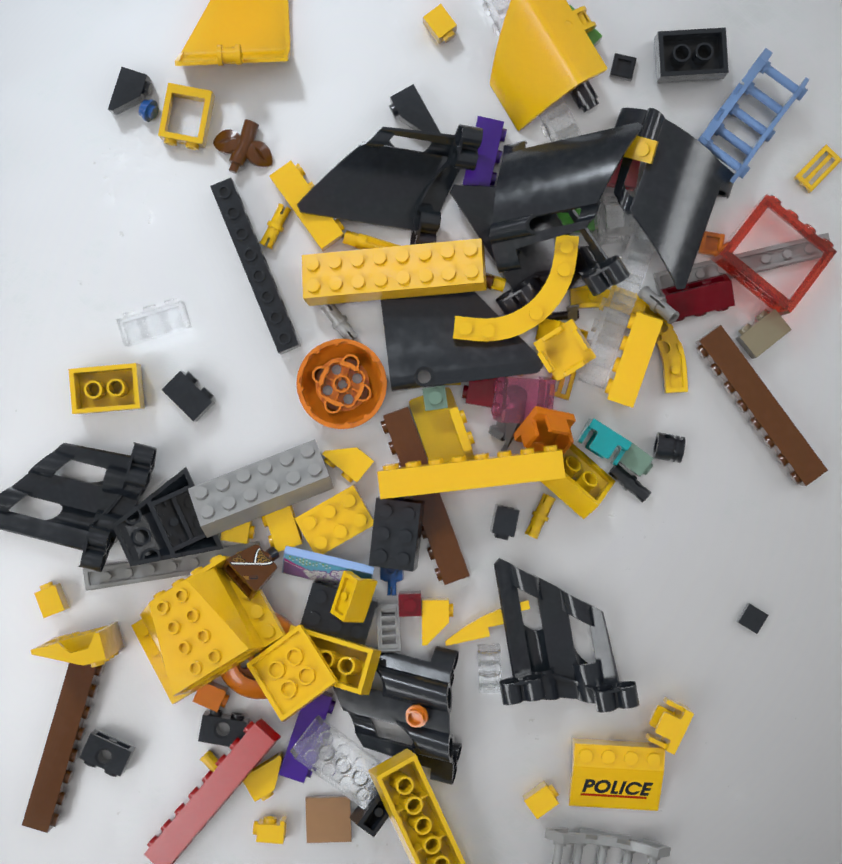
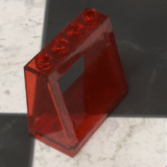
(754, 282)

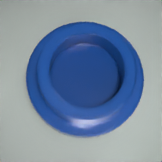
(148, 110)

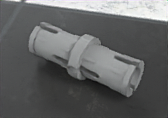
(658, 304)
(339, 321)

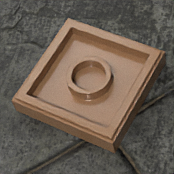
(328, 819)

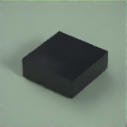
(622, 67)
(752, 618)

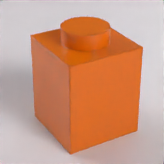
(212, 696)

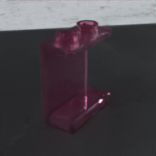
(519, 396)

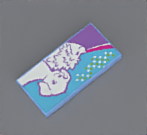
(321, 566)

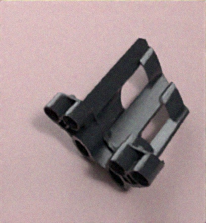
(86, 507)
(545, 659)
(409, 683)

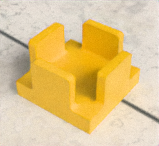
(564, 350)
(670, 725)

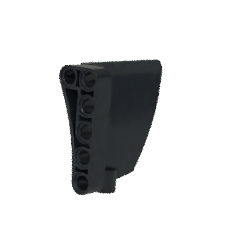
(422, 340)

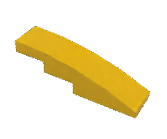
(479, 627)

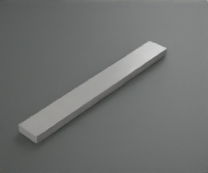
(758, 260)
(123, 574)

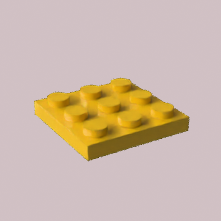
(292, 673)

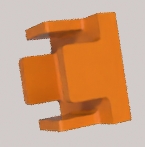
(546, 428)

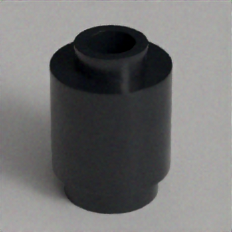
(584, 96)

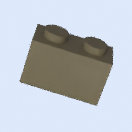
(763, 333)

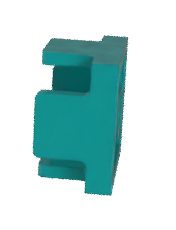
(604, 441)

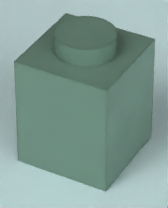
(435, 398)
(636, 460)

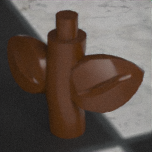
(243, 147)

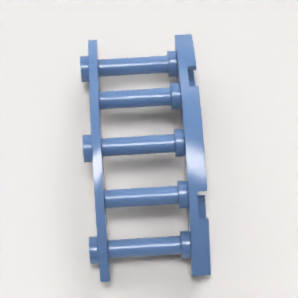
(732, 108)

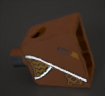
(251, 568)

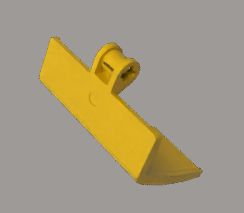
(239, 34)
(542, 57)

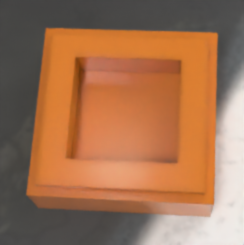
(711, 243)

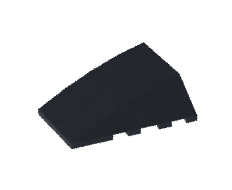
(164, 525)

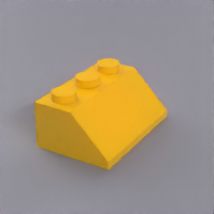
(583, 484)

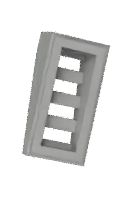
(388, 609)

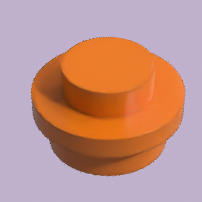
(416, 716)

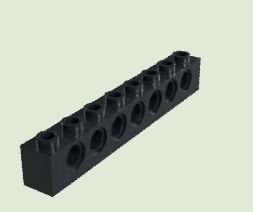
(255, 266)

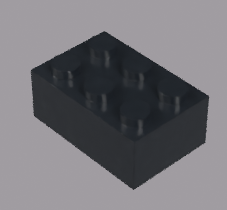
(691, 55)
(396, 533)
(318, 615)

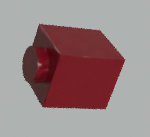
(409, 603)

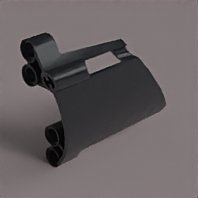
(394, 183)
(592, 263)

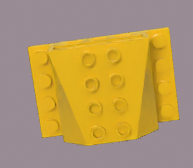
(204, 631)

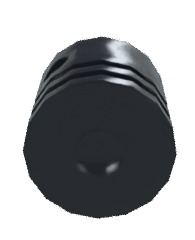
(669, 447)

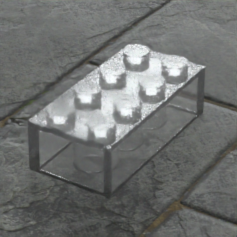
(337, 761)

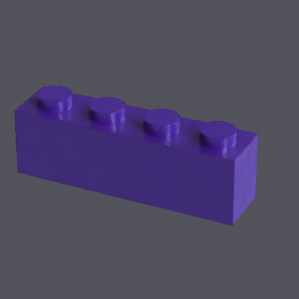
(487, 153)
(320, 706)

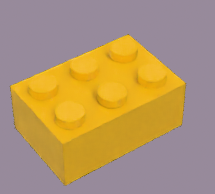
(106, 388)
(335, 520)

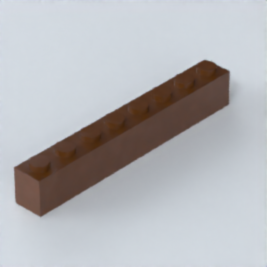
(761, 406)
(436, 523)
(61, 747)

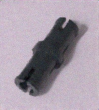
(629, 482)

